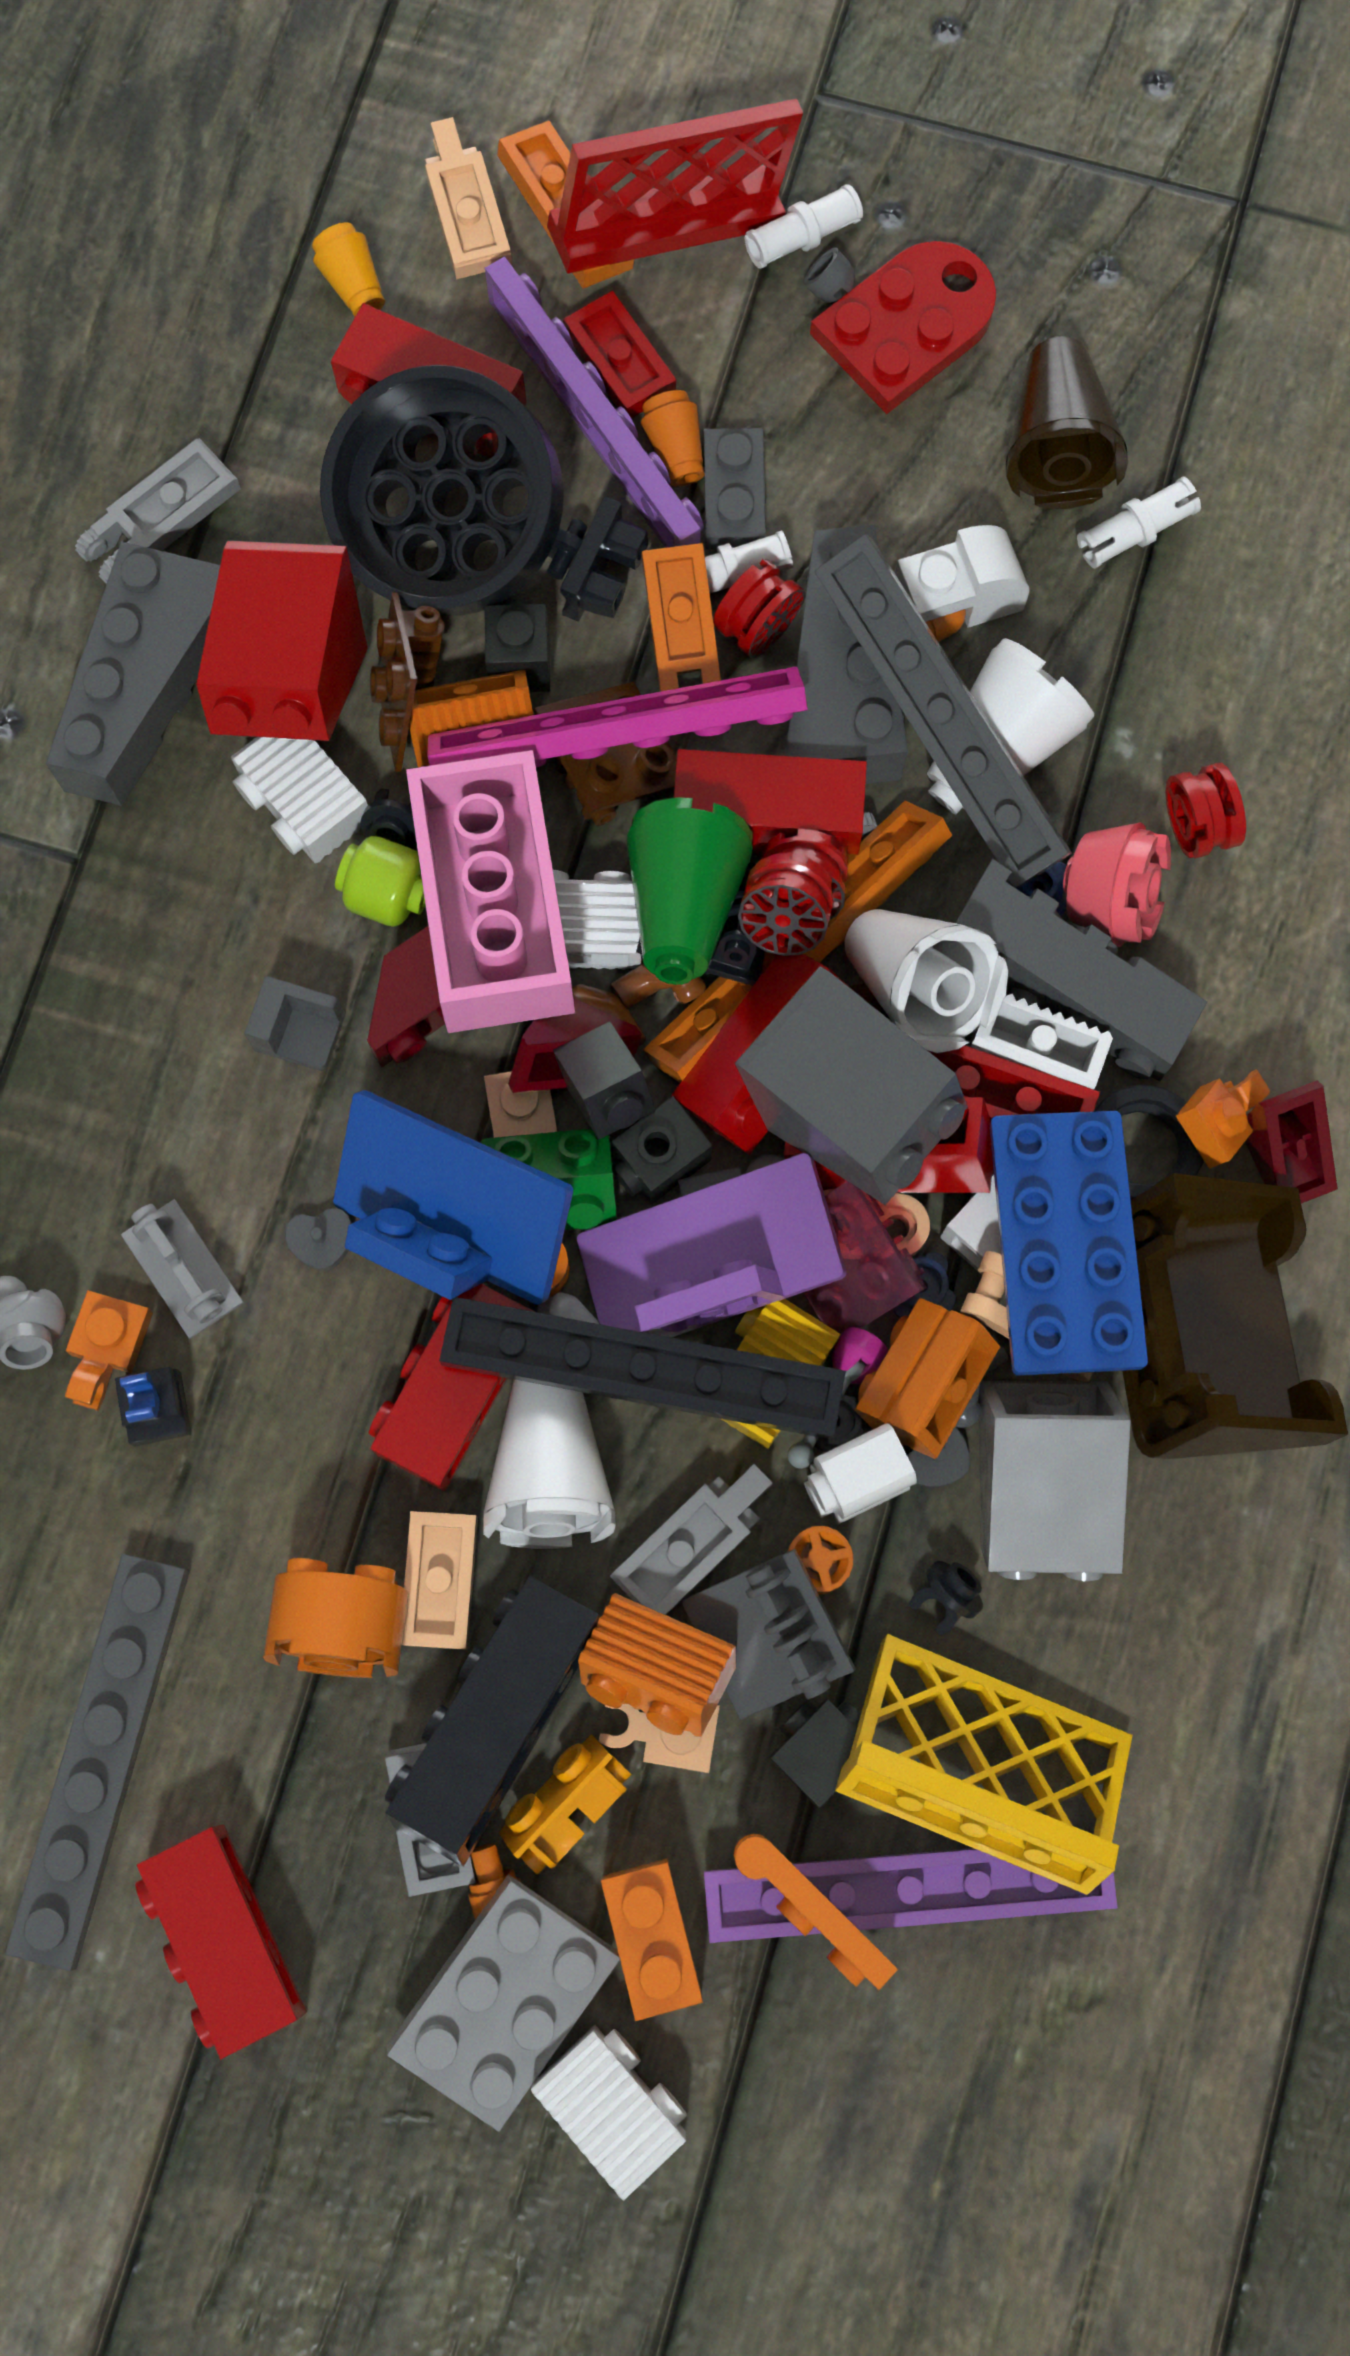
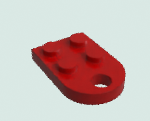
(906, 323)

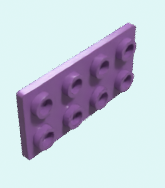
(714, 1251)

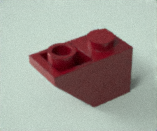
(405, 1001)

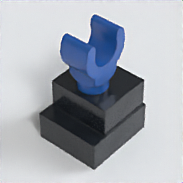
(153, 1406)

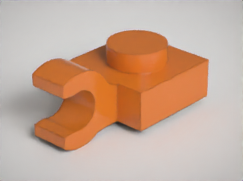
(1218, 1118)
(105, 1338)

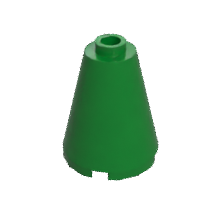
(684, 882)

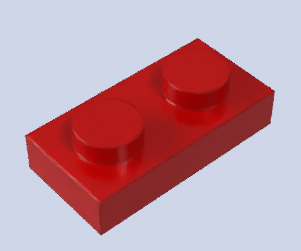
(619, 352)

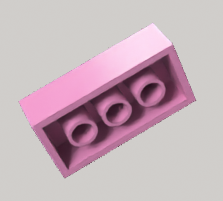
(490, 892)

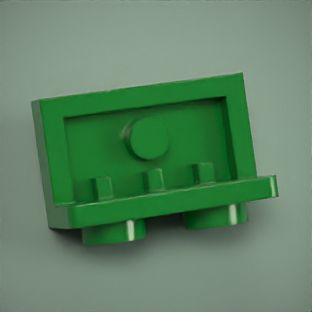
(575, 1159)

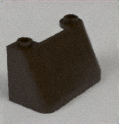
(1219, 1324)

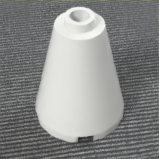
(1024, 708)
(928, 975)
(547, 1472)

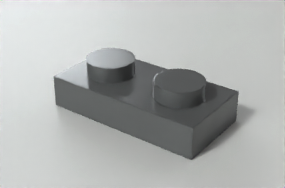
(734, 486)

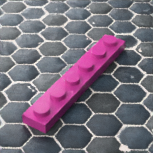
(638, 720)

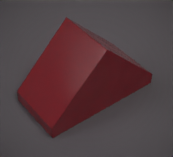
(535, 1061)
(1294, 1141)

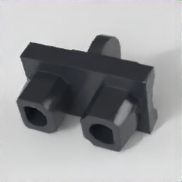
(586, 584)

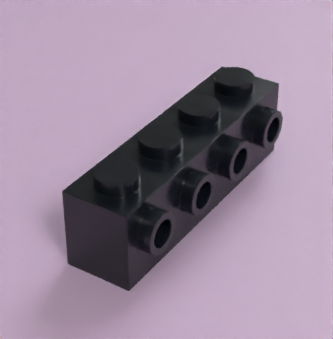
(492, 1722)

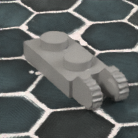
(161, 505)

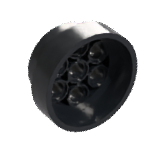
(376, 454)

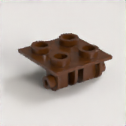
(409, 655)
(619, 774)

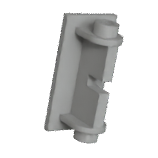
(181, 1267)

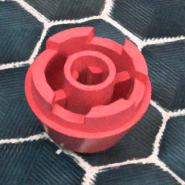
(1117, 881)

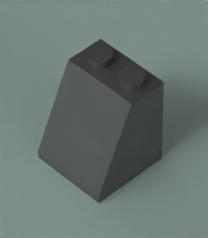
(851, 1087)

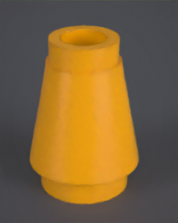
(348, 266)

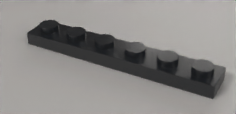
(643, 1368)

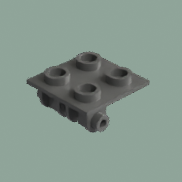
(778, 1630)

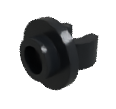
(389, 820)
(955, 1589)

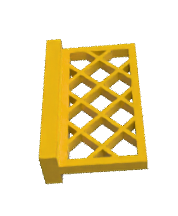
(978, 1815)

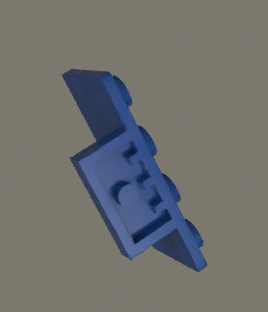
(447, 1205)
(1067, 1243)

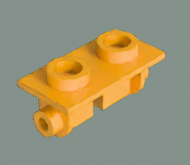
(540, 1823)

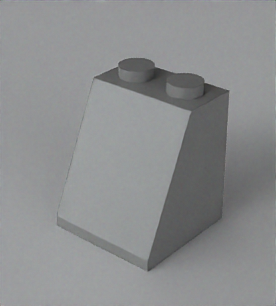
(1052, 1478)

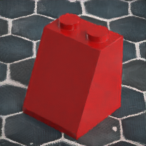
(281, 641)

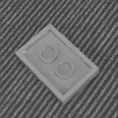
(502, 2003)

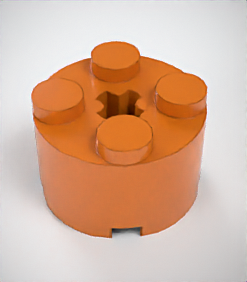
(336, 1619)

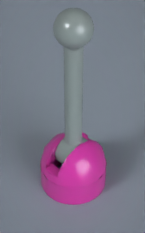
(857, 1354)

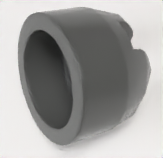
(829, 275)

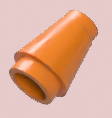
(675, 435)

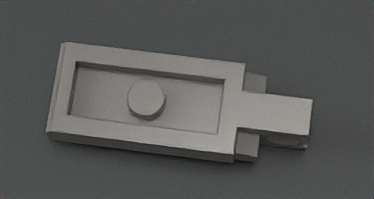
(692, 1542)

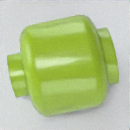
(381, 881)

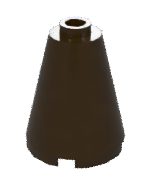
(1064, 430)

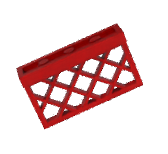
(676, 212)

